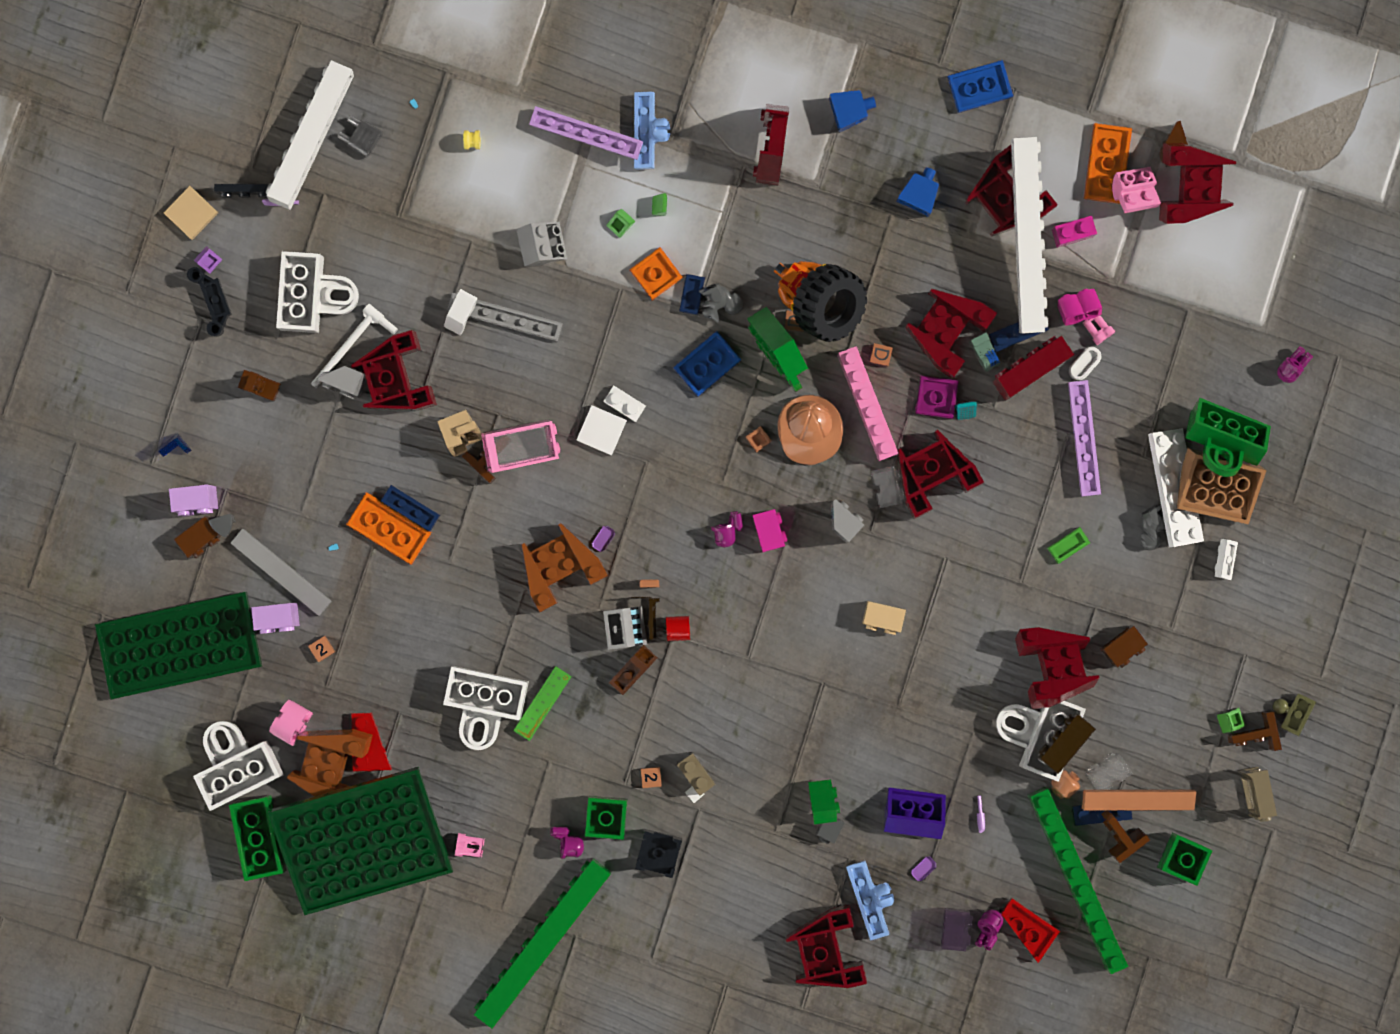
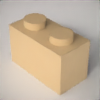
(884, 617)

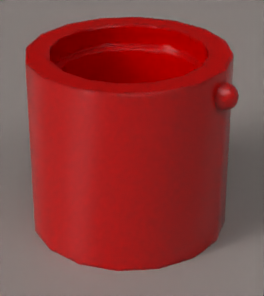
(678, 628)

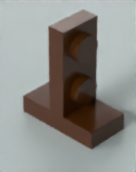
(259, 385)
(479, 466)
(633, 670)
(1269, 730)
(1126, 843)

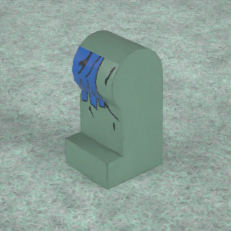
(985, 352)

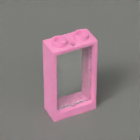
(520, 446)

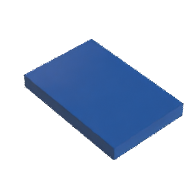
(980, 86)
(707, 363)

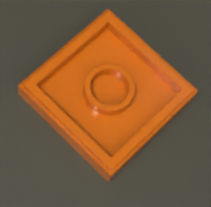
(656, 273)

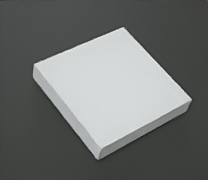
(601, 430)

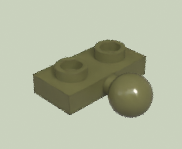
(1296, 714)

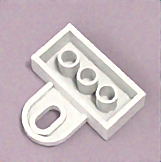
(306, 293)
(484, 699)
(1036, 732)
(236, 768)

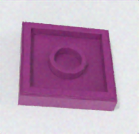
(936, 397)

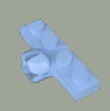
(648, 129)
(870, 899)

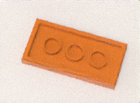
(1107, 156)
(388, 528)

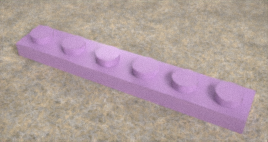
(586, 133)
(1084, 438)

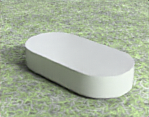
(1084, 363)

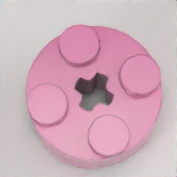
(290, 722)

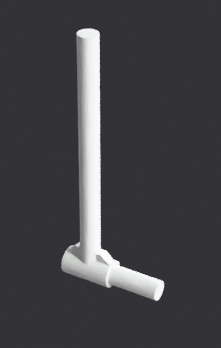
(371, 316)

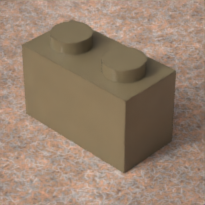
(696, 774)

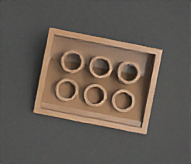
(1217, 495)

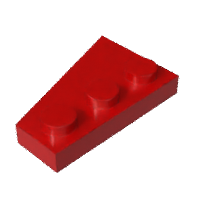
(376, 757)
(1031, 929)

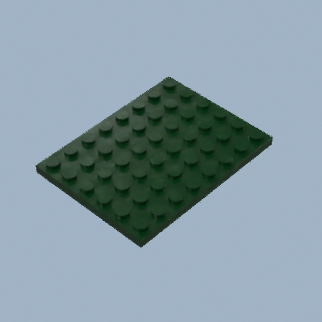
(360, 841)

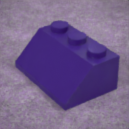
(915, 813)

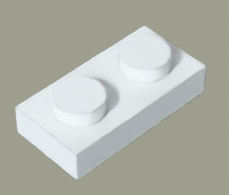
(624, 403)
(1226, 559)

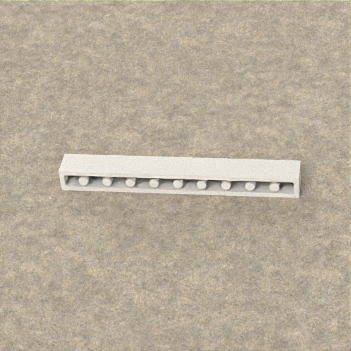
(1028, 235)

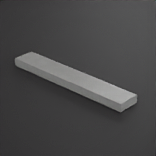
(514, 319)
(281, 572)

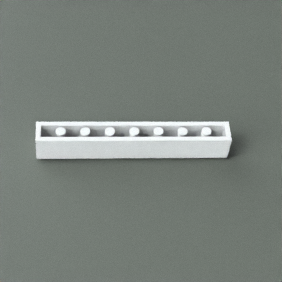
(310, 135)

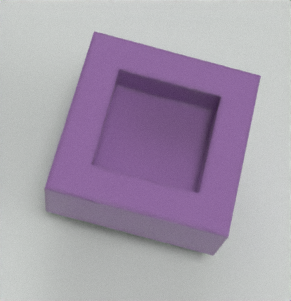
(208, 259)

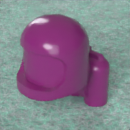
(1293, 366)
(725, 532)
(570, 845)
(989, 925)

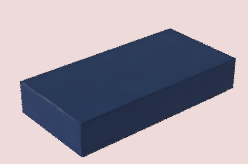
(691, 295)

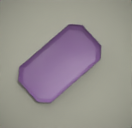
(603, 538)
(924, 868)

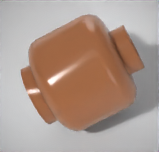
(1067, 785)

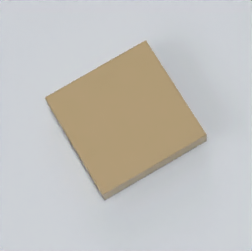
(191, 212)

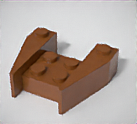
(555, 562)
(327, 758)

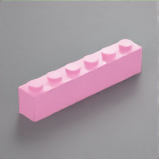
(867, 403)

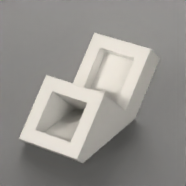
(460, 312)

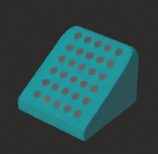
(966, 410)

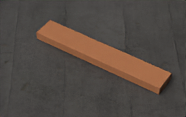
(1139, 799)

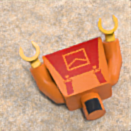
(792, 279)

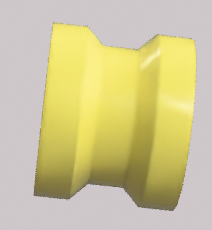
(472, 139)

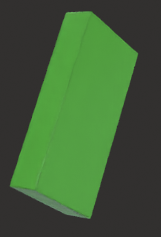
(1068, 545)

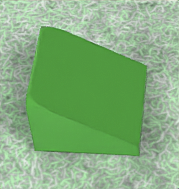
(659, 204)
(620, 223)
(1231, 720)

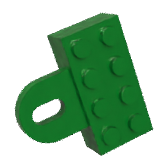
(777, 346)
(1227, 435)
(256, 839)

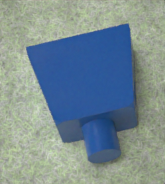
(850, 108)
(920, 192)

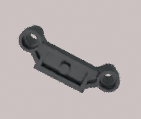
(214, 298)

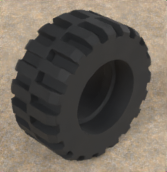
(816, 292)

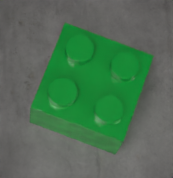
(606, 817)
(1184, 859)

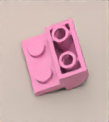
(1135, 189)

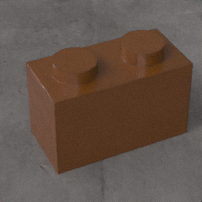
(197, 538)
(1124, 646)

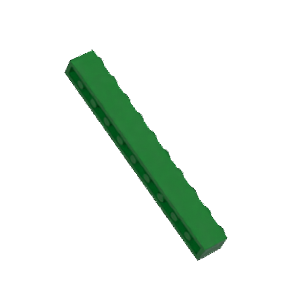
(1077, 880)
(542, 943)

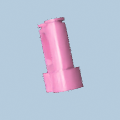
(1101, 335)
(461, 846)

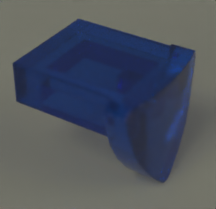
(172, 443)

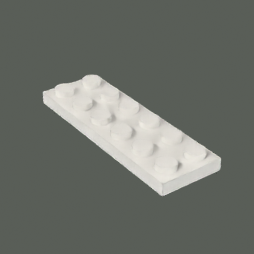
(1168, 454)

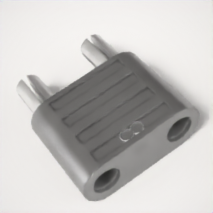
(364, 137)

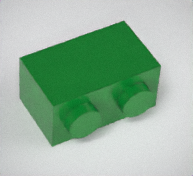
(823, 802)

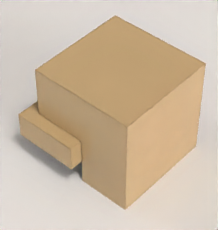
(459, 432)

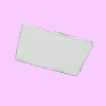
(693, 795)

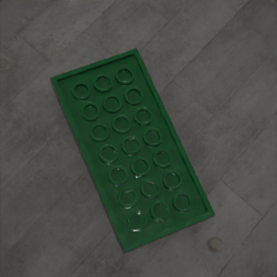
(178, 645)

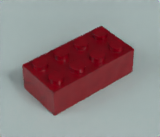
(1034, 367)

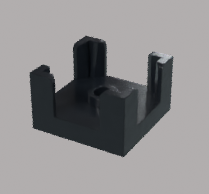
(658, 853)

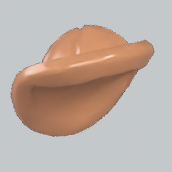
(810, 429)

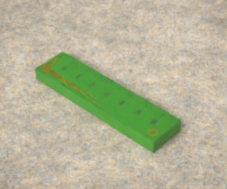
(542, 703)

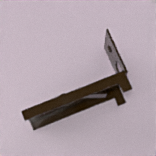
(652, 616)

